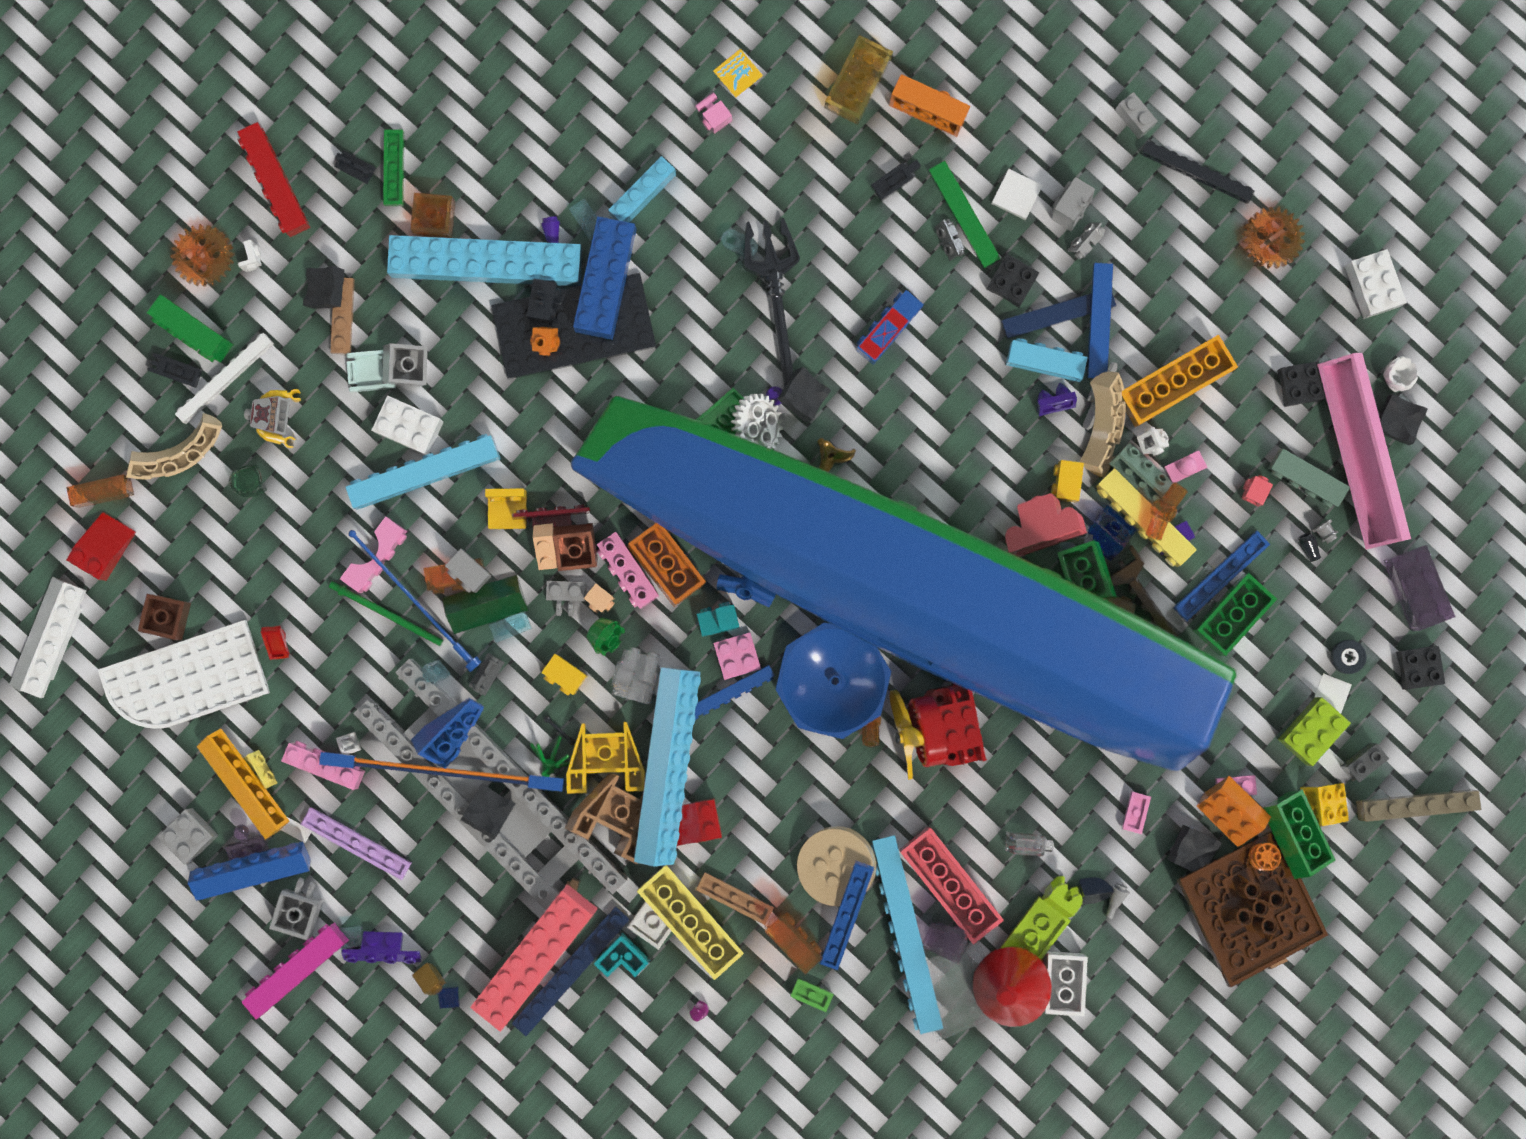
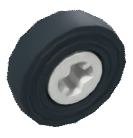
(1356, 651)

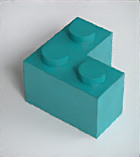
(718, 620)
(622, 952)

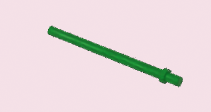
(342, 590)

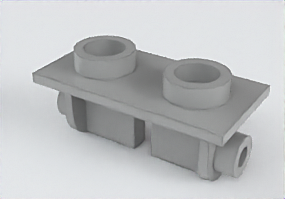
(1092, 233)

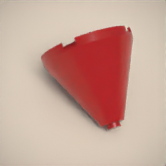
(1012, 986)

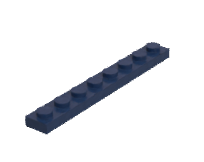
(570, 971)

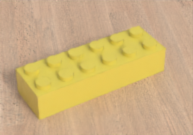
(690, 922)

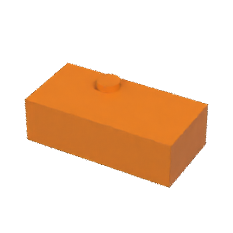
(929, 105)
(666, 564)

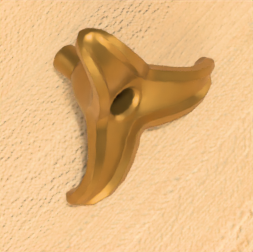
(832, 455)

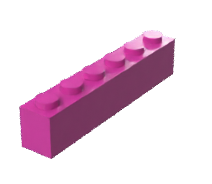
(292, 973)

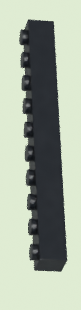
(1197, 172)

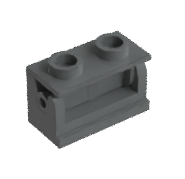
(1364, 762)

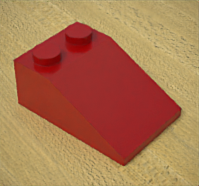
(101, 547)
(699, 822)

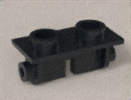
(354, 166)

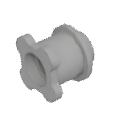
(1326, 531)

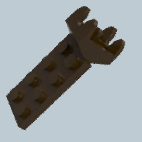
(1128, 575)

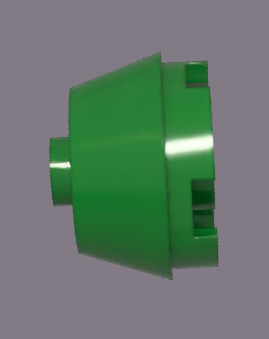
(605, 635)

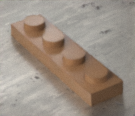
(342, 320)
(734, 898)

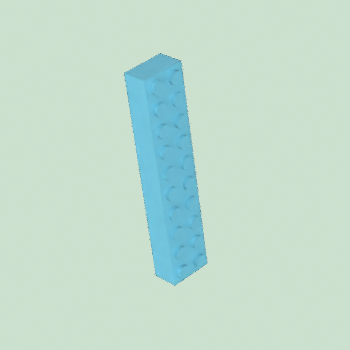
(484, 260)
(667, 767)

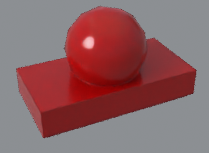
(275, 642)

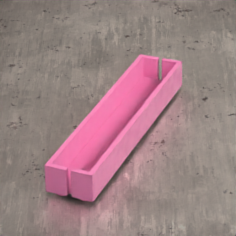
(1364, 451)

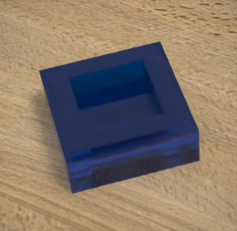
(449, 997)

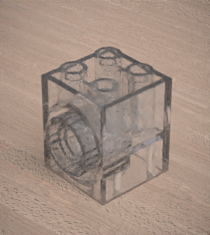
(636, 675)

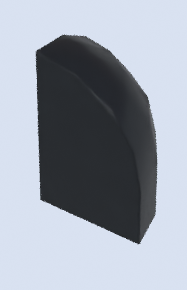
(1094, 890)

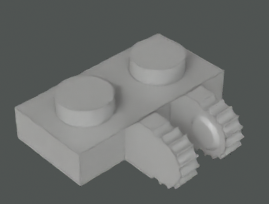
(565, 591)

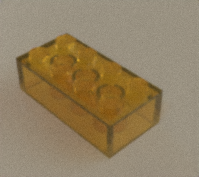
(858, 79)

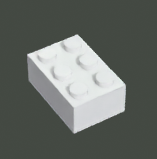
(1375, 284)
(407, 425)
(1068, 983)

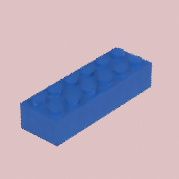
(605, 278)

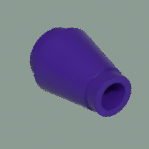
(551, 229)

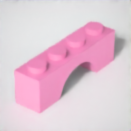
(389, 536)

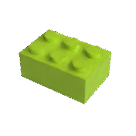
(1314, 731)

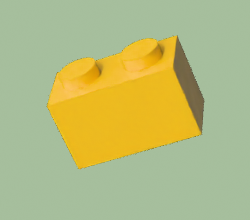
(1068, 480)
(564, 674)

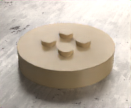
(828, 862)

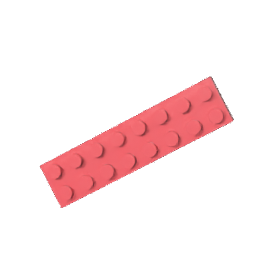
(534, 957)

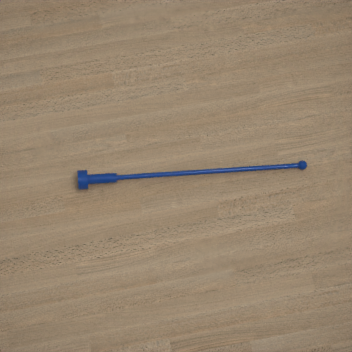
(471, 663)

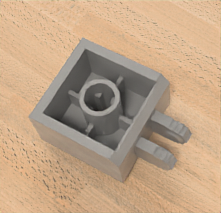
(307, 906)

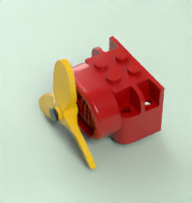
(940, 726)

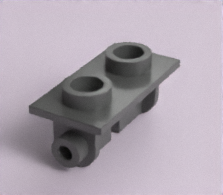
(952, 247)
(486, 674)

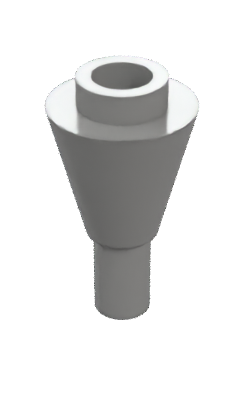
(1116, 899)

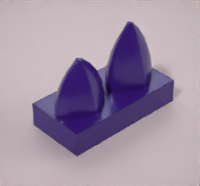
(1062, 401)

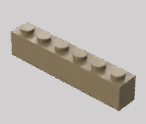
(1418, 805)

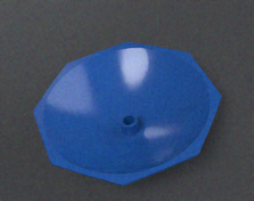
(832, 681)

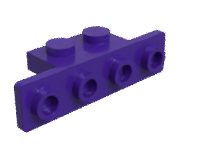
(381, 947)

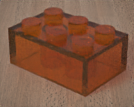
(794, 941)

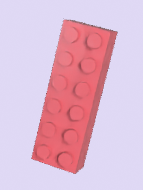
(951, 885)

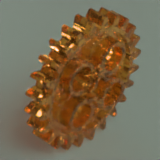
(190, 243)
(1283, 251)

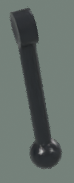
(547, 719)

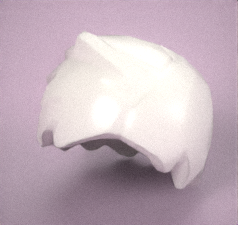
(1401, 374)

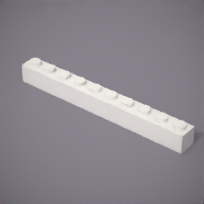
(224, 378)

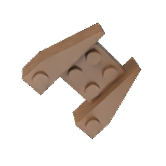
(611, 809)

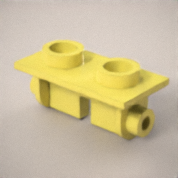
(257, 764)

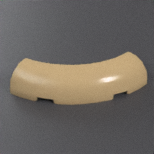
(1108, 423)
(179, 457)

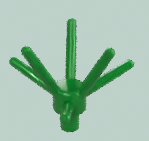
(549, 765)

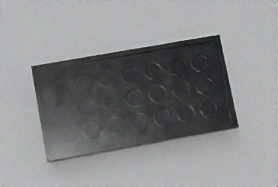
(514, 332)

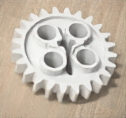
(758, 420)

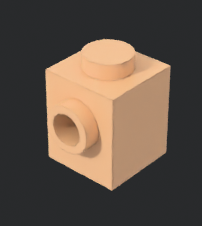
(599, 599)

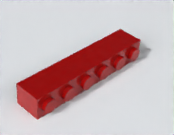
(273, 180)

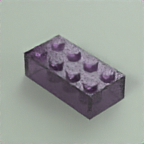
(1419, 588)

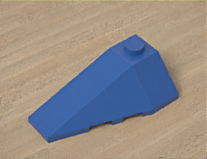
(443, 737)

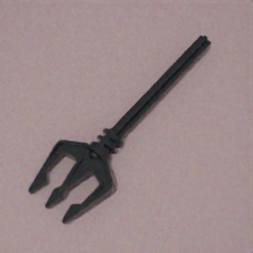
(772, 272)

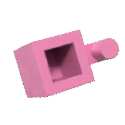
(716, 116)

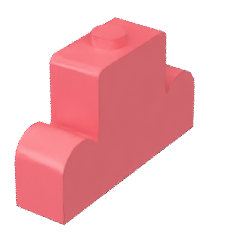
(1043, 525)

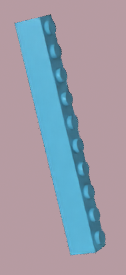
(907, 936)

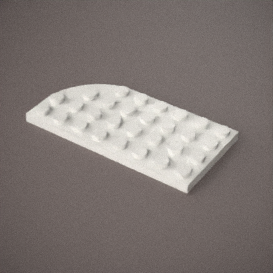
(186, 678)

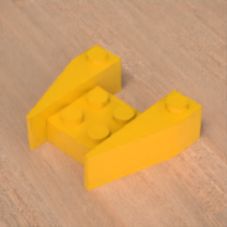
(605, 755)

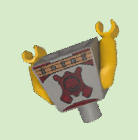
(270, 415)

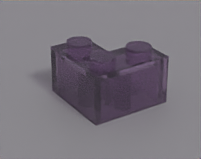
(946, 941)

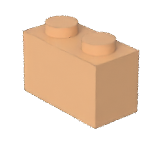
(544, 546)

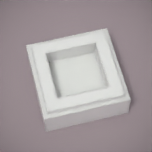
(348, 743)

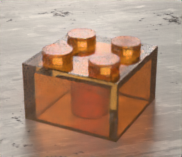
(432, 215)

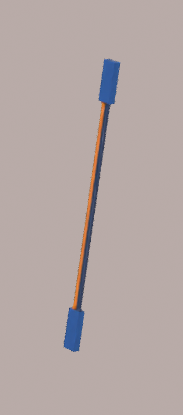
(348, 761)

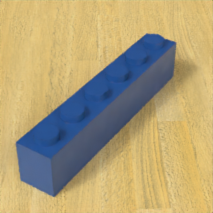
(249, 871)

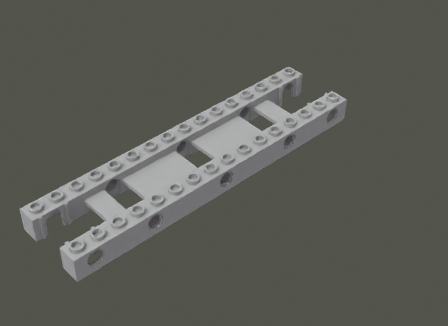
(529, 820)

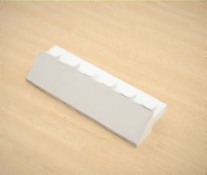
(48, 638)

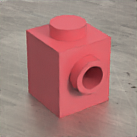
(1256, 490)

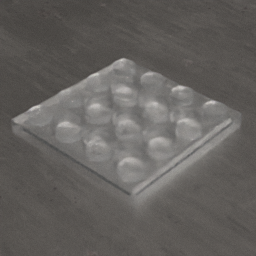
(955, 993)

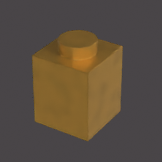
(429, 979)

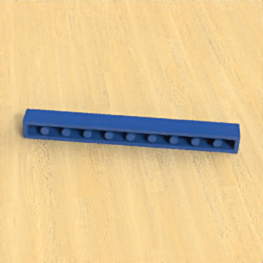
(733, 691)

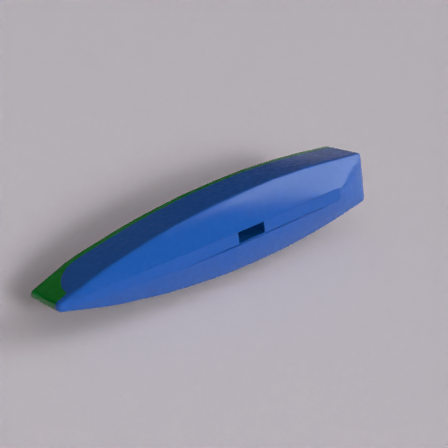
(914, 585)

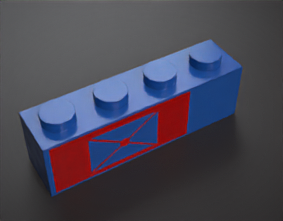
(889, 327)

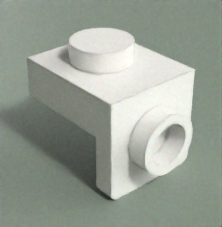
(253, 252)

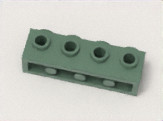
(1141, 473)

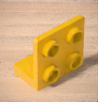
(502, 505)
(1328, 803)

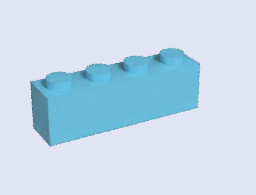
(643, 191)
(1046, 360)

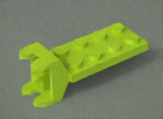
(1046, 918)

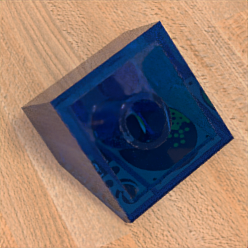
(1111, 532)

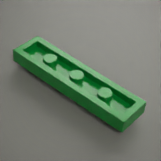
(393, 168)

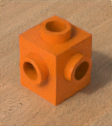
(544, 340)

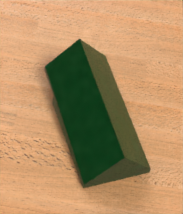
(488, 605)

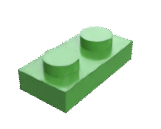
(811, 994)

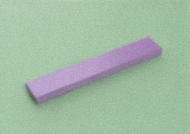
(356, 843)

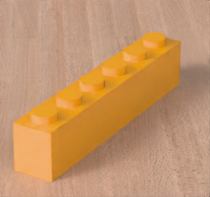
(243, 783)

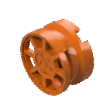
(1264, 855)

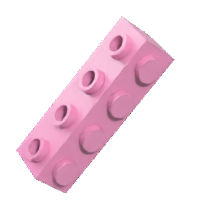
(628, 571)
(308, 760)

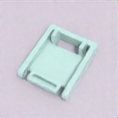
(366, 371)

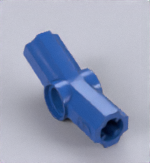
(745, 589)

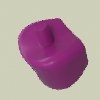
(699, 1011)

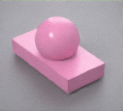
(1185, 467)

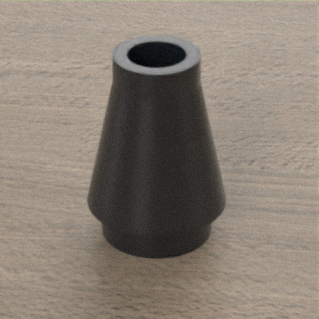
(1310, 546)

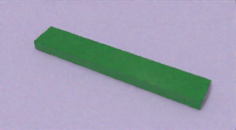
(964, 214)

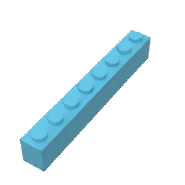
(423, 472)

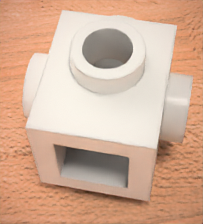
(1153, 441)

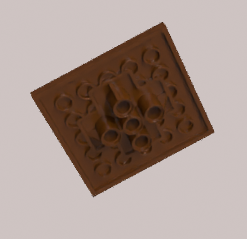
(1243, 946)

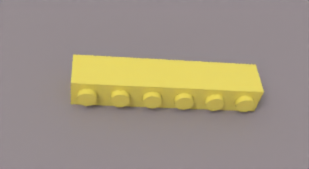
(1137, 513)

